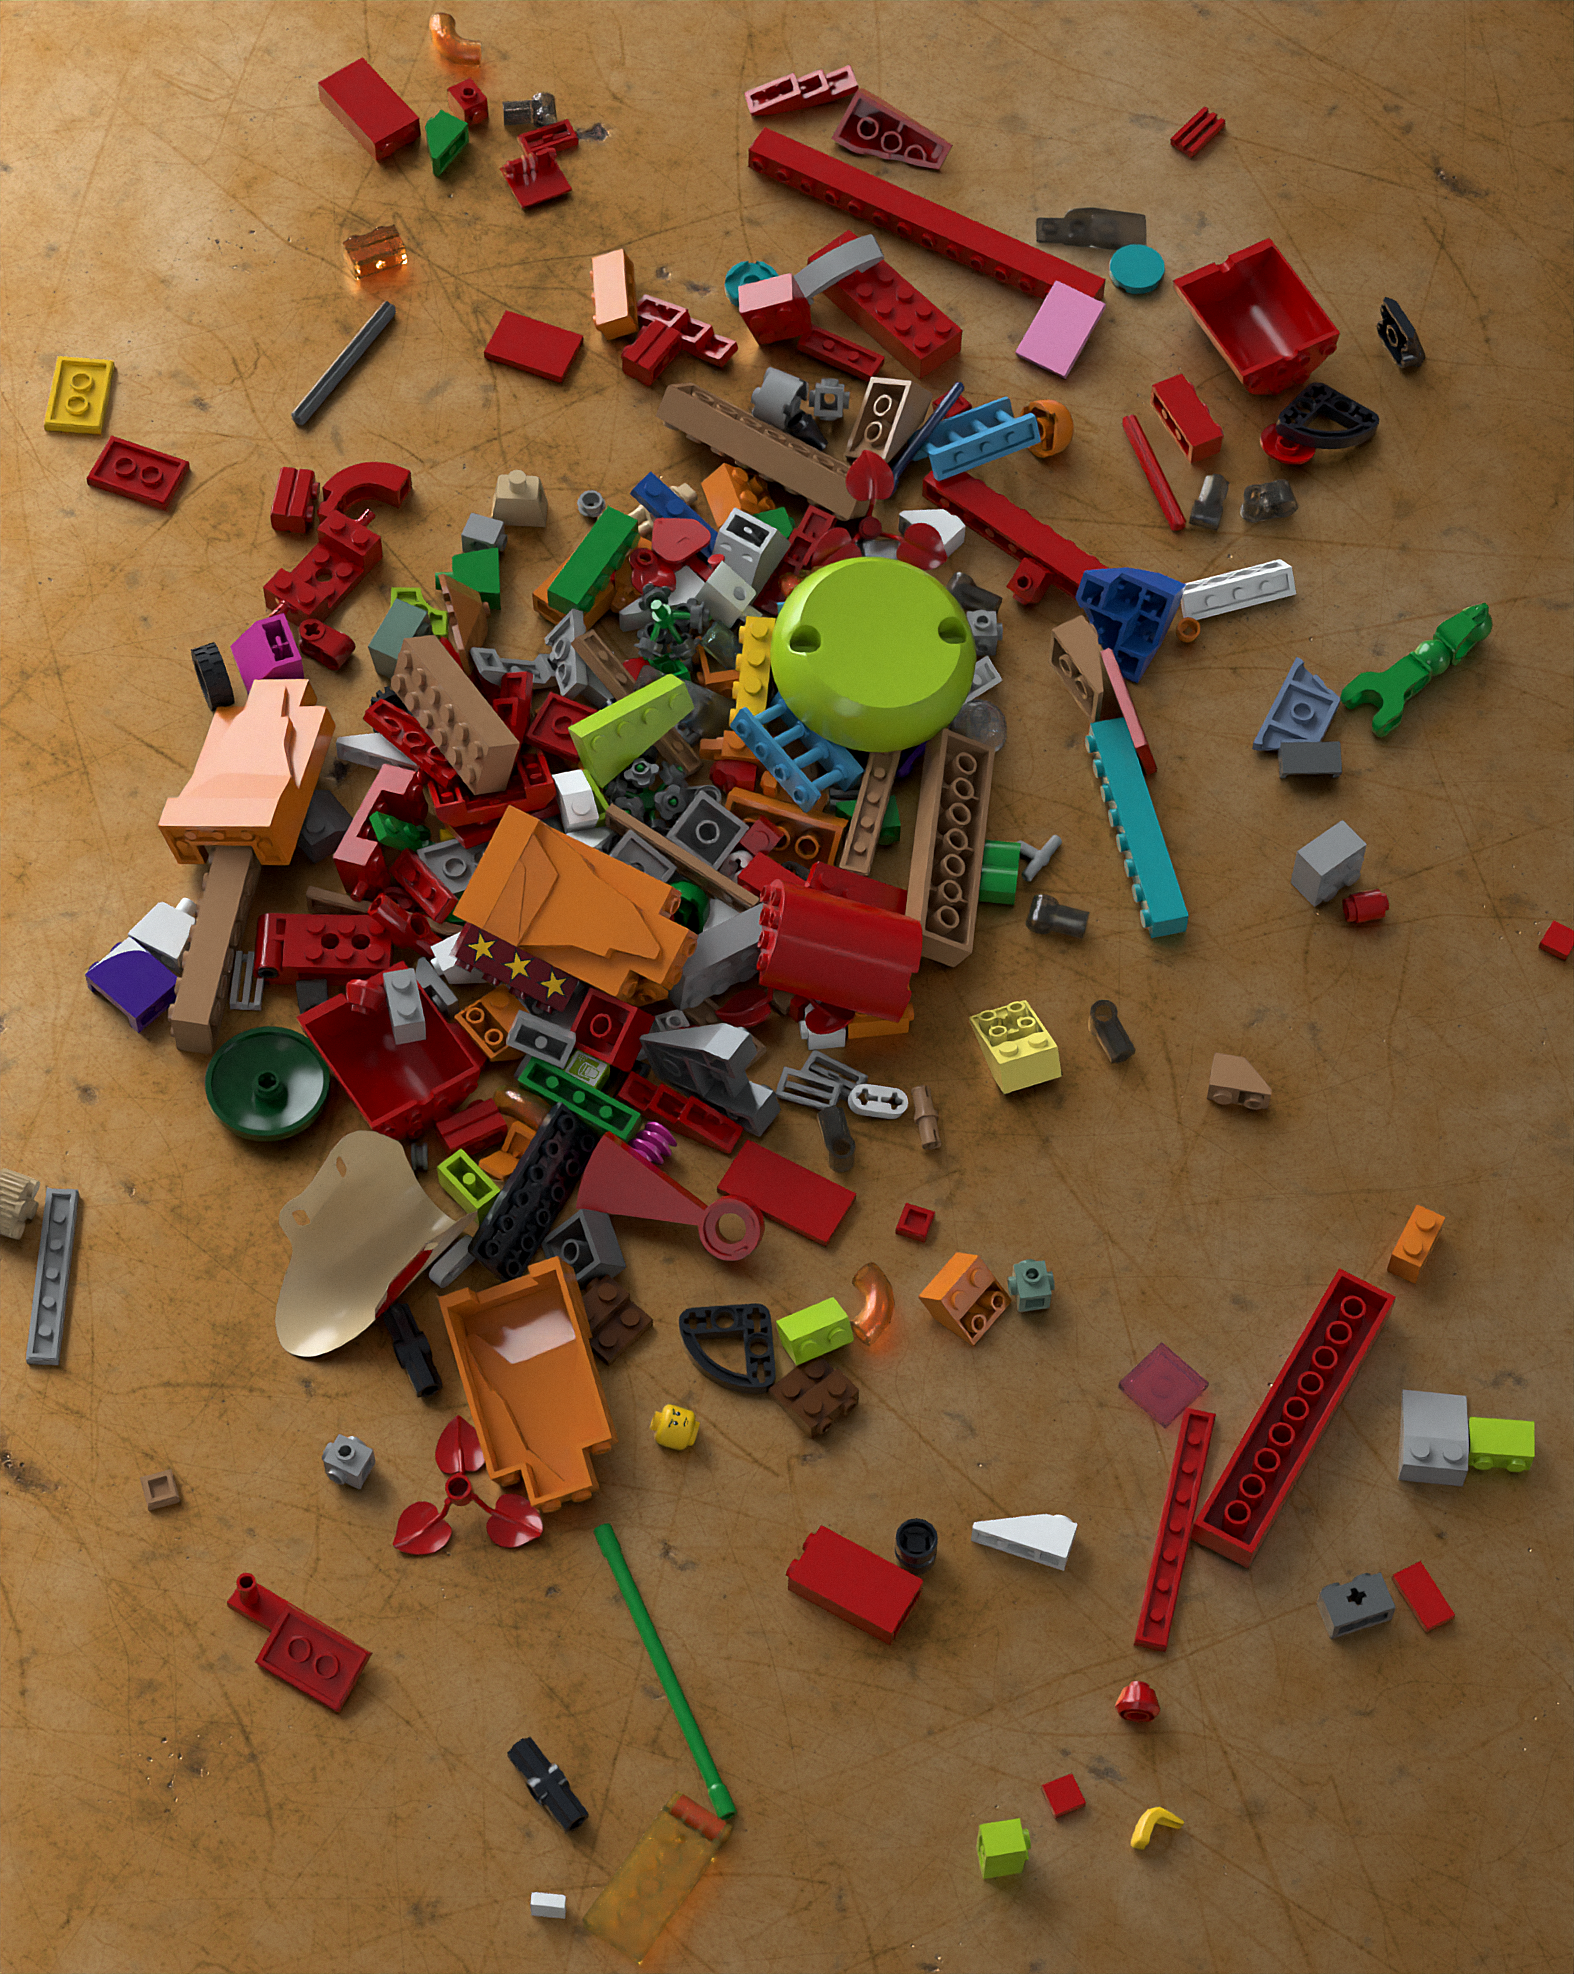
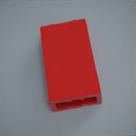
(369, 109)
(854, 1584)

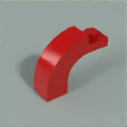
(365, 482)

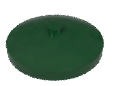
(267, 1084)

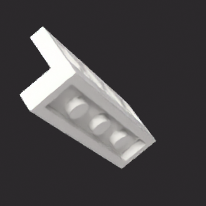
(1237, 589)

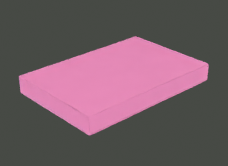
(1060, 329)

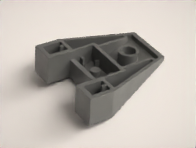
(711, 1068)

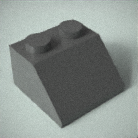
(323, 826)
(587, 1245)

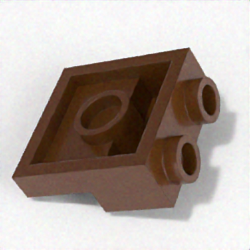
(612, 1319)
(815, 1395)

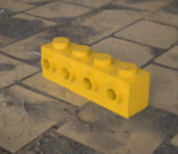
(754, 665)

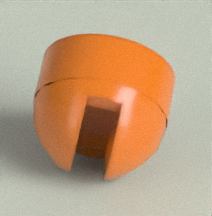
(1183, 625)

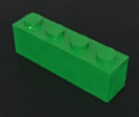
(594, 562)
(590, 1105)

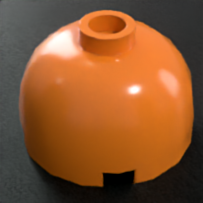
(1054, 426)

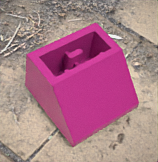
(267, 652)

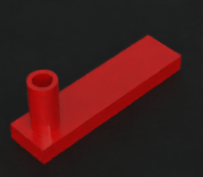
(259, 1603)

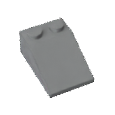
(1433, 1438)

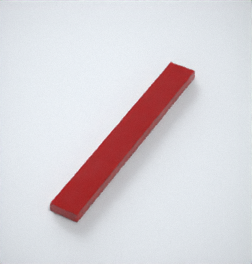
(1174, 1530)

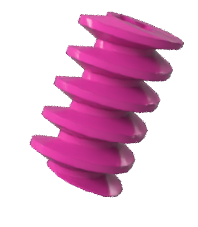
(652, 1142)

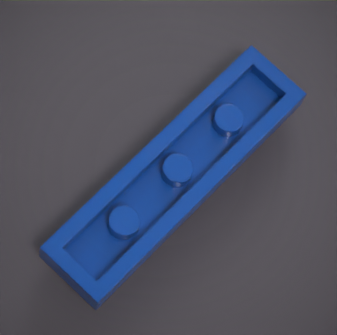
(666, 504)

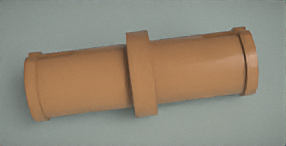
(926, 1117)

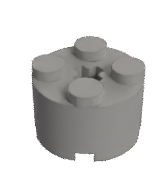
(779, 398)

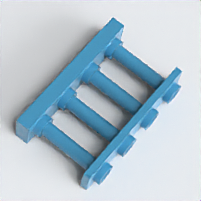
(977, 438)
(834, 758)

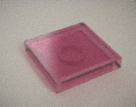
(1163, 1385)

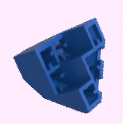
(1130, 613)

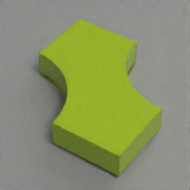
(438, 618)

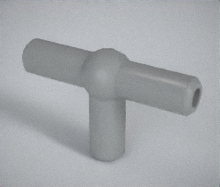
(1039, 857)

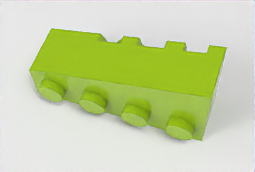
(628, 727)

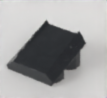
(1399, 335)

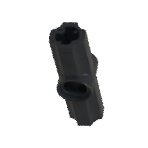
(412, 1350)
(547, 1785)

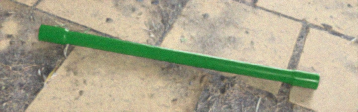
(717, 1790)

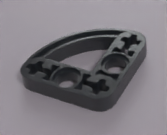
(1359, 427)
(742, 1326)

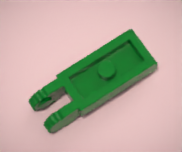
(400, 833)

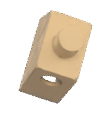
(520, 500)

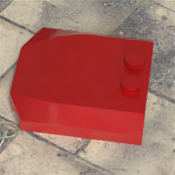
(527, 790)

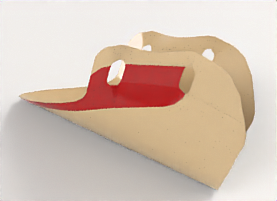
(361, 1246)

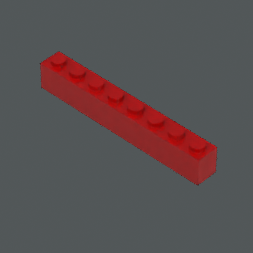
(1010, 528)

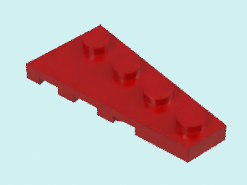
(411, 739)
(856, 887)

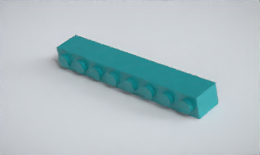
(1137, 828)

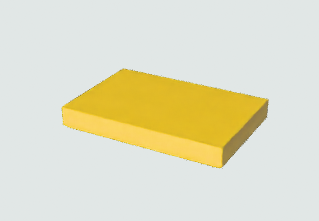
(79, 395)

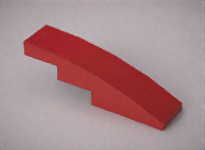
(800, 93)
(697, 336)
(797, 557)
(514, 703)
(682, 1115)

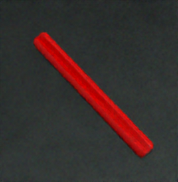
(1154, 472)

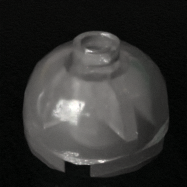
(982, 723)

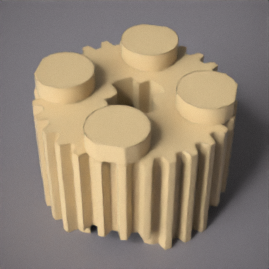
(16, 1202)

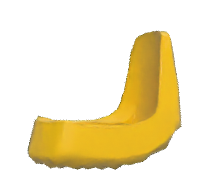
(1146, 1823)

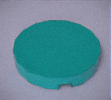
(1137, 268)
(743, 274)

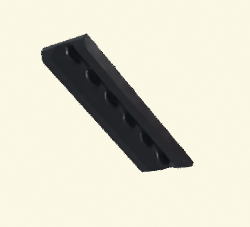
(533, 1194)

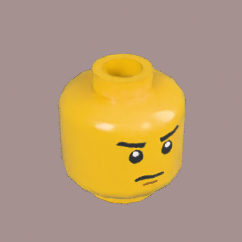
(674, 1427)

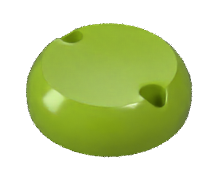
(873, 654)

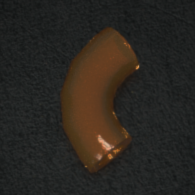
(450, 44)
(521, 1105)
(877, 1305)

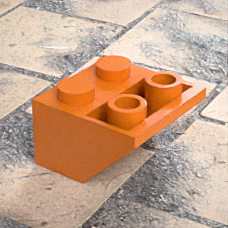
(736, 488)
(490, 1021)
(965, 1297)

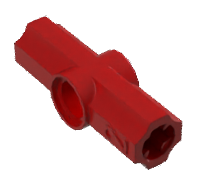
(405, 928)

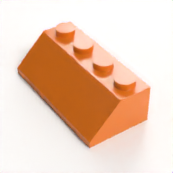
(807, 835)

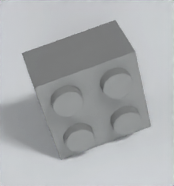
(707, 830)
(1328, 863)

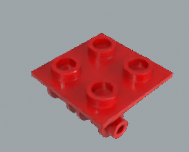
(535, 177)

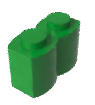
(999, 872)

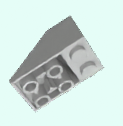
(750, 548)

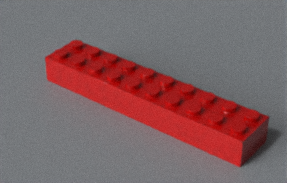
(1292, 1418)

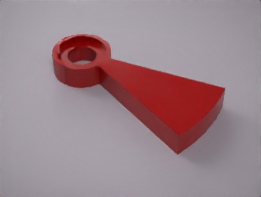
(630, 1185)

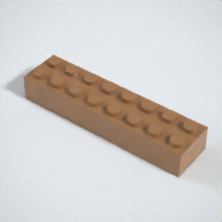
(760, 447)
(950, 844)
(213, 948)

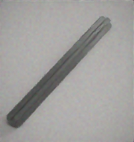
(343, 363)

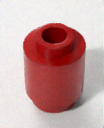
(1365, 906)

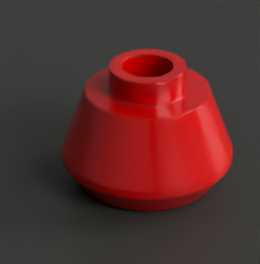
(364, 996)
(1138, 1703)

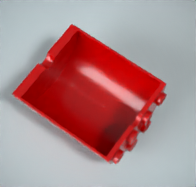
(1260, 318)
(837, 950)
(392, 1086)

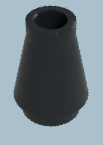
(805, 429)

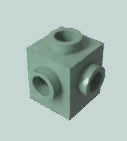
(1031, 1285)

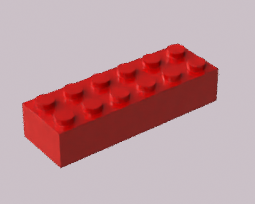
(894, 314)

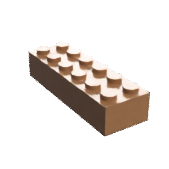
(454, 714)

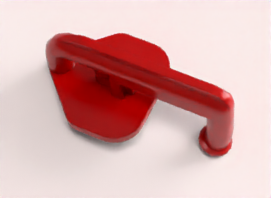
(677, 542)

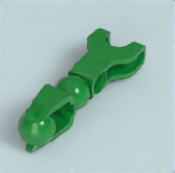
(1410, 674)

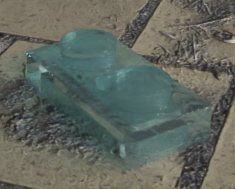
(722, 644)

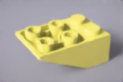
(1016, 1046)

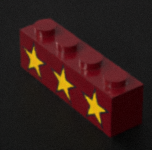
(514, 968)

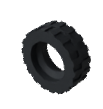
(212, 676)

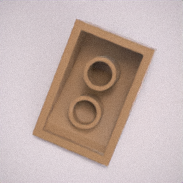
(888, 417)
(1077, 663)

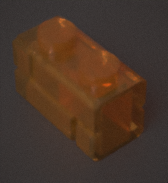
(374, 251)

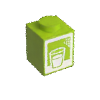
(588, 1069)

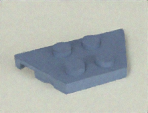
(1299, 711)

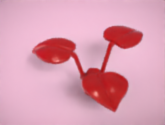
(873, 479)
(752, 1008)
(423, 1528)

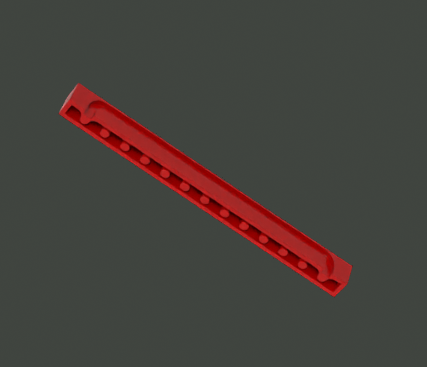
(916, 217)

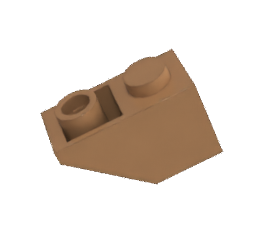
(1237, 1083)

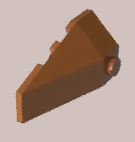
(466, 617)

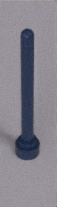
(925, 432)

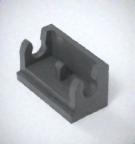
(1309, 758)

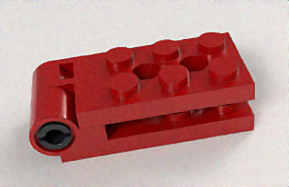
(320, 947)

